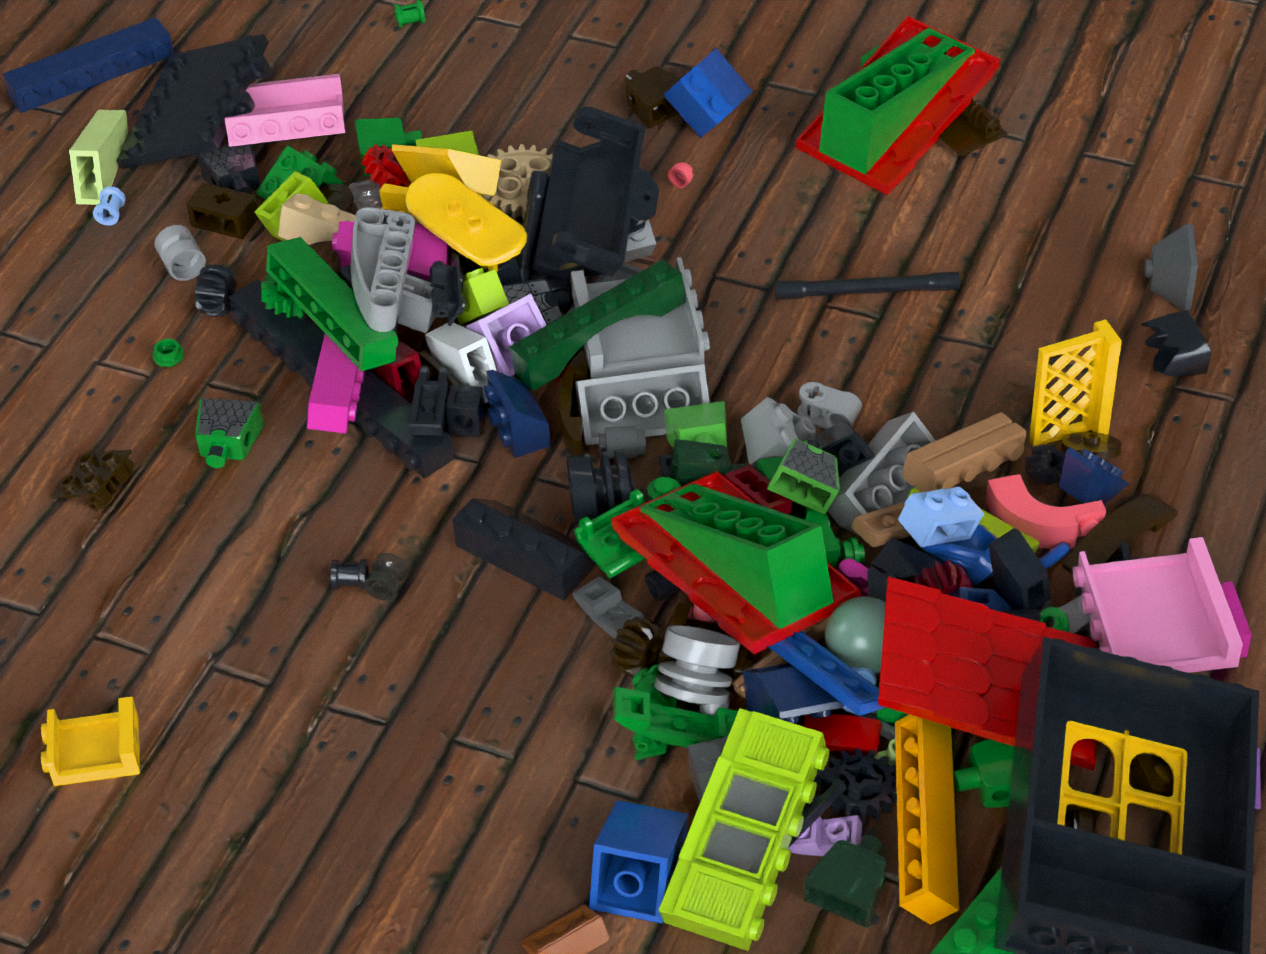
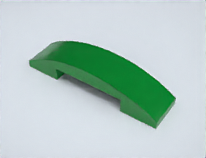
(667, 723)

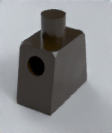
(646, 95)

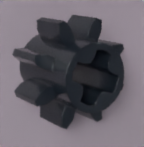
(1044, 464)

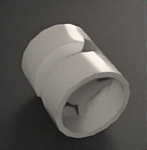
(180, 252)

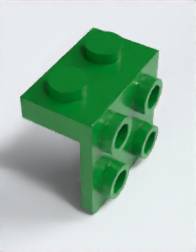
(303, 163)

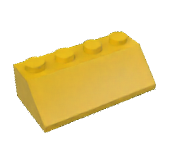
(472, 170)

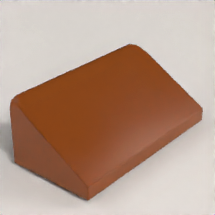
(571, 934)

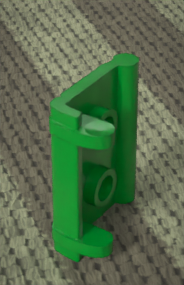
(604, 543)

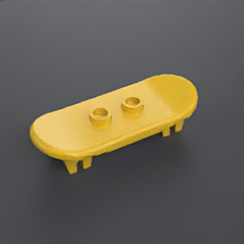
(464, 220)

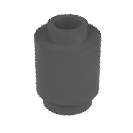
(626, 438)

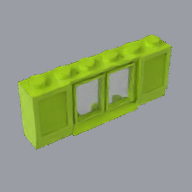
(744, 829)

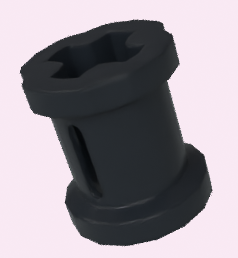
(349, 574)

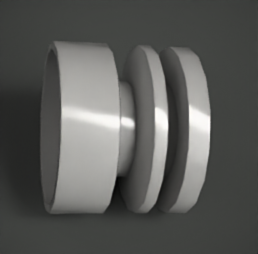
(695, 672)

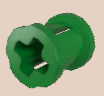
(409, 13)

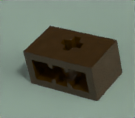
(222, 210)

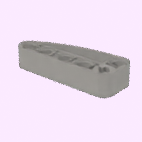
(380, 263)

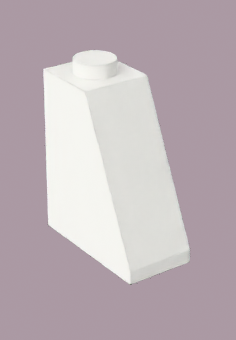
(463, 353)

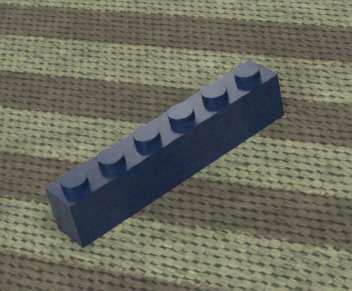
(88, 64)

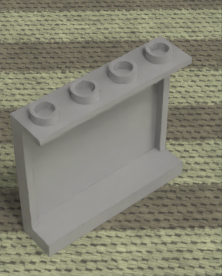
(645, 340)

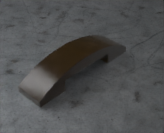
(571, 426)
(1122, 525)

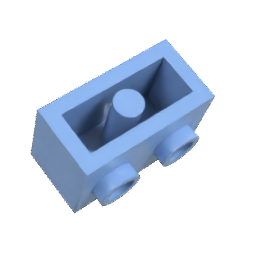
(940, 516)

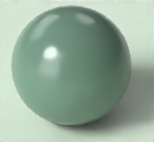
(856, 632)

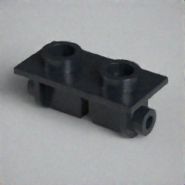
(448, 300)

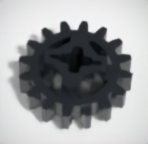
(868, 784)

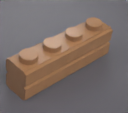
(964, 454)

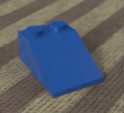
(708, 93)

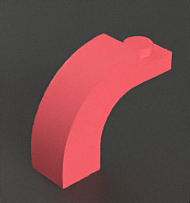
(1049, 524)

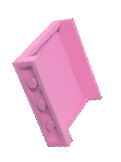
(290, 111)
(1161, 610)

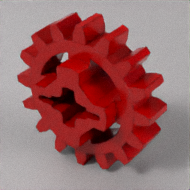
(384, 167)

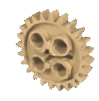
(515, 177)

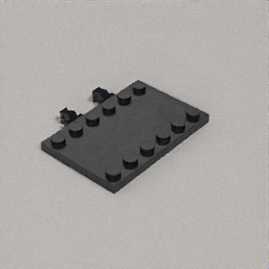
(193, 99)

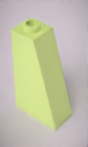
(96, 153)

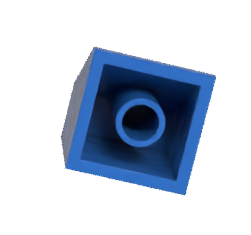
(636, 860)

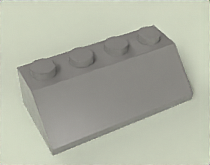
(638, 399)
(880, 480)

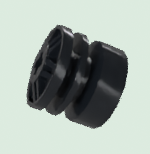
(598, 485)

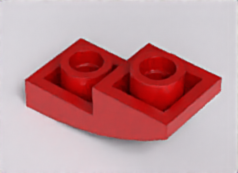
(847, 732)

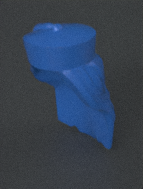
(971, 554)

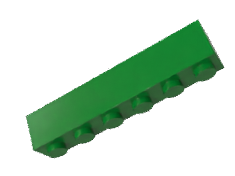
(329, 303)

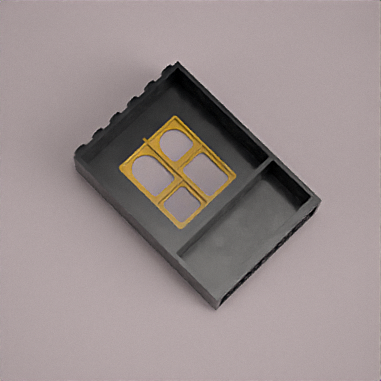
(1109, 895)

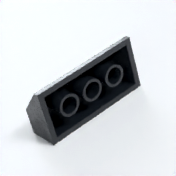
(521, 546)

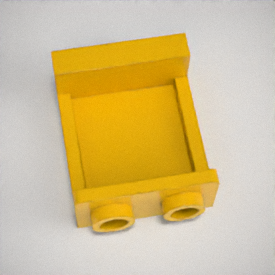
(92, 745)

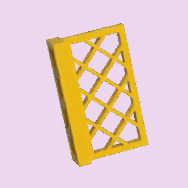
(1097, 383)

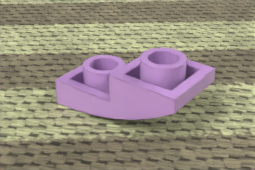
(825, 833)

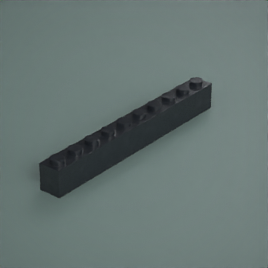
(379, 409)

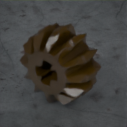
(636, 646)

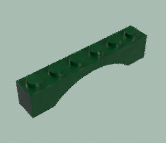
(549, 349)

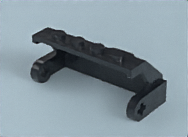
(594, 198)

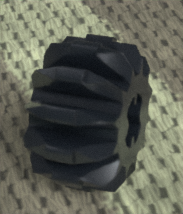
(213, 290)

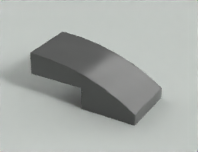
(605, 605)

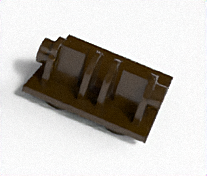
(972, 130)
(97, 477)

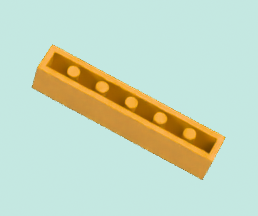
(926, 819)

